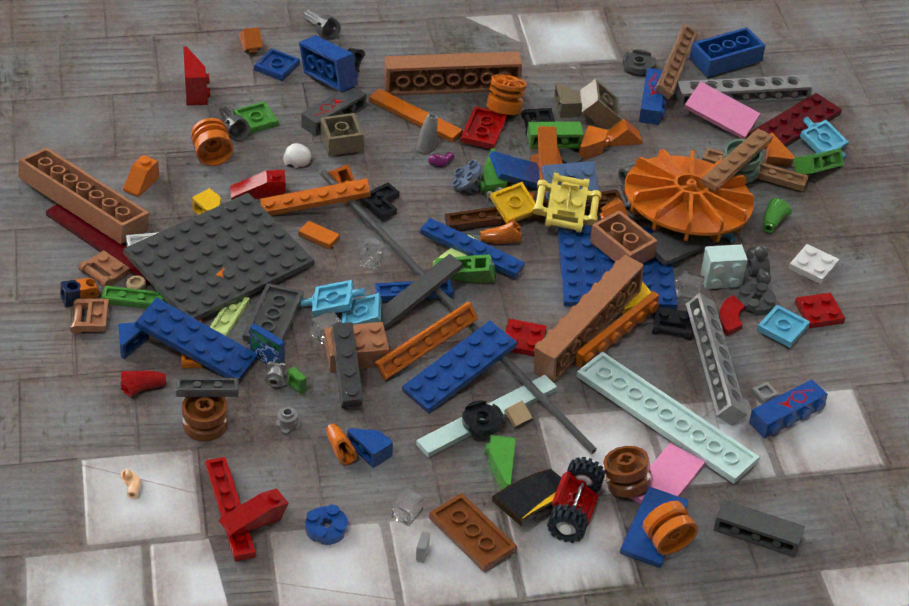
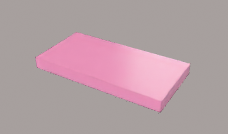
(722, 110)
(673, 471)

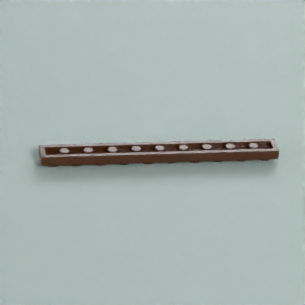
(491, 215)

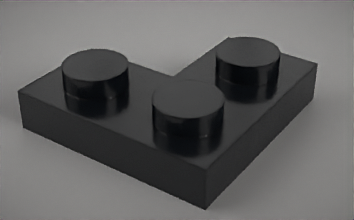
(380, 201)

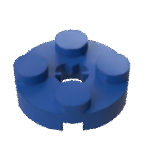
(326, 514)

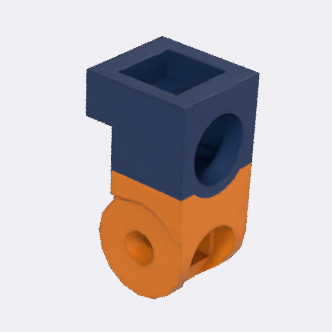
(78, 289)

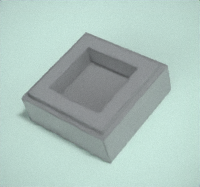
(764, 393)
(422, 547)

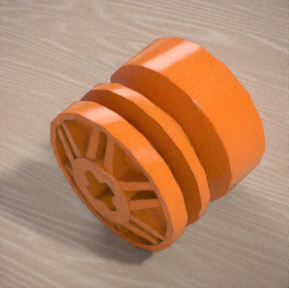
(506, 94)
(211, 141)

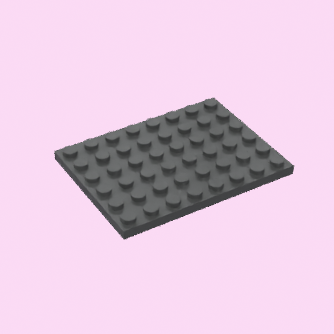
(231, 236)

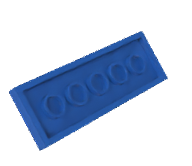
(196, 340)
(459, 366)

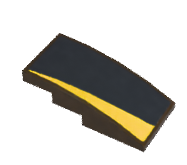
(529, 497)

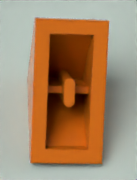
(624, 134)
(778, 154)

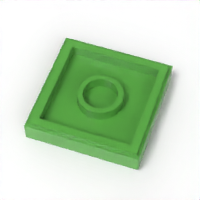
(258, 116)

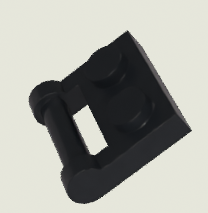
(540, 115)
(672, 322)

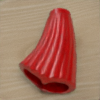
(138, 381)

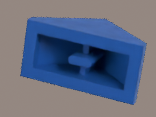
(130, 338)

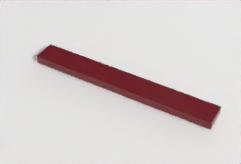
(91, 235)

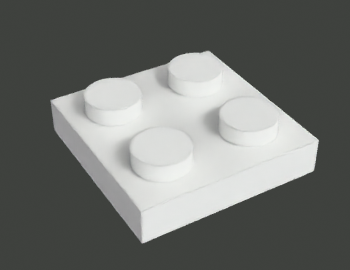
(813, 264)

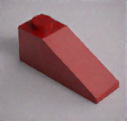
(262, 185)
(255, 513)

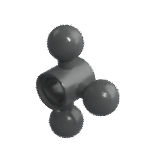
(758, 263)

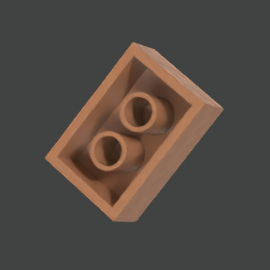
(621, 236)
(370, 344)

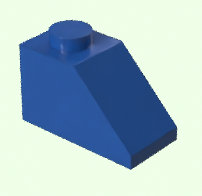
(371, 445)

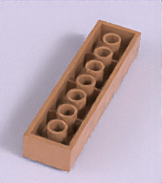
(447, 72)
(83, 195)
(588, 318)

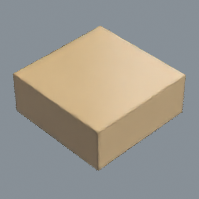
(518, 414)

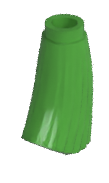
(775, 212)

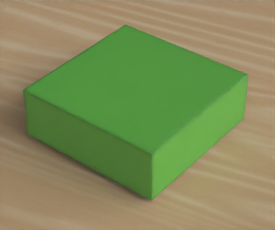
(297, 380)

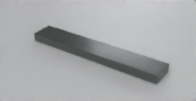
(419, 290)

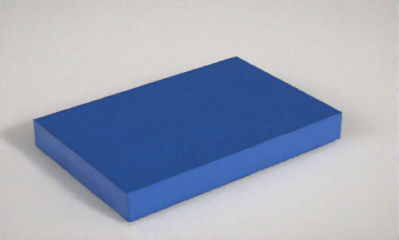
(515, 169)

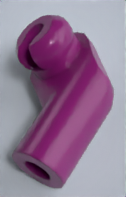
(439, 160)

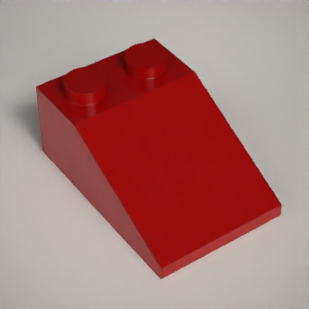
(195, 79)

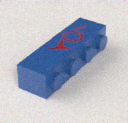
(652, 101)
(788, 408)

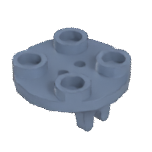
(466, 177)

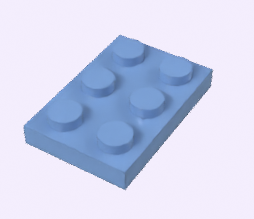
(574, 170)

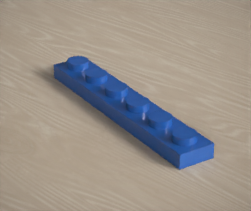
(467, 245)

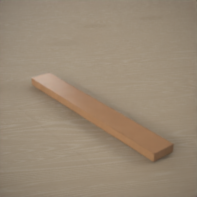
(676, 61)

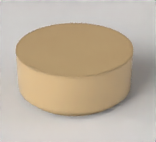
(136, 282)

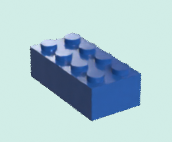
(727, 52)
(328, 63)

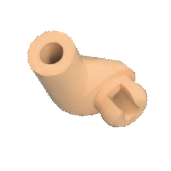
(132, 482)

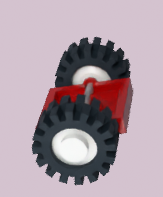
(575, 499)

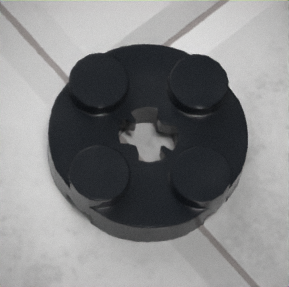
(479, 427)

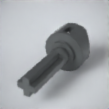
(324, 24)
(236, 124)

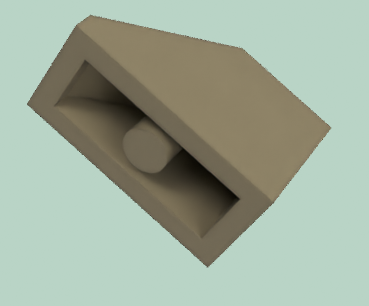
(567, 101)

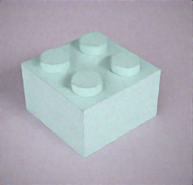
(723, 266)

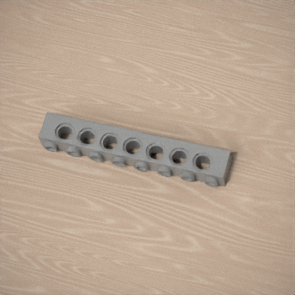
(752, 89)
(716, 359)

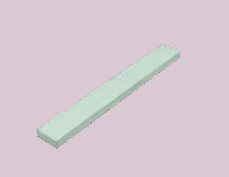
(455, 431)

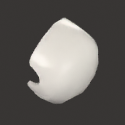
(297, 155)

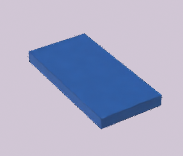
(637, 543)

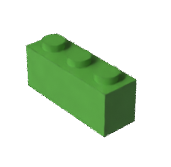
(568, 134)

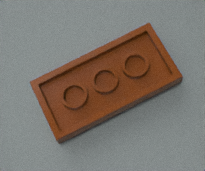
(472, 532)

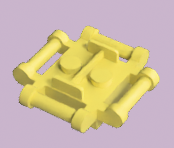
(567, 202)

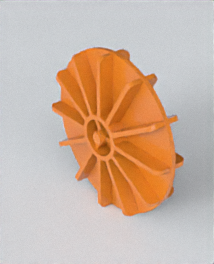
(671, 196)

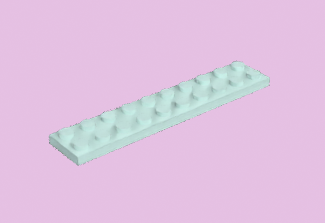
(668, 417)

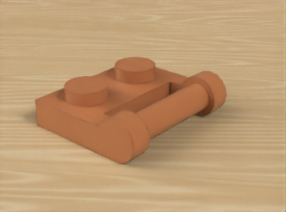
(107, 265)
(96, 315)

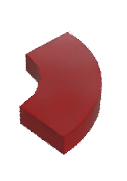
(729, 315)

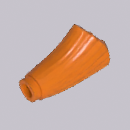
(503, 234)
(341, 445)

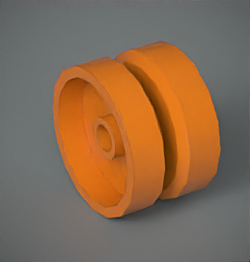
(670, 527)

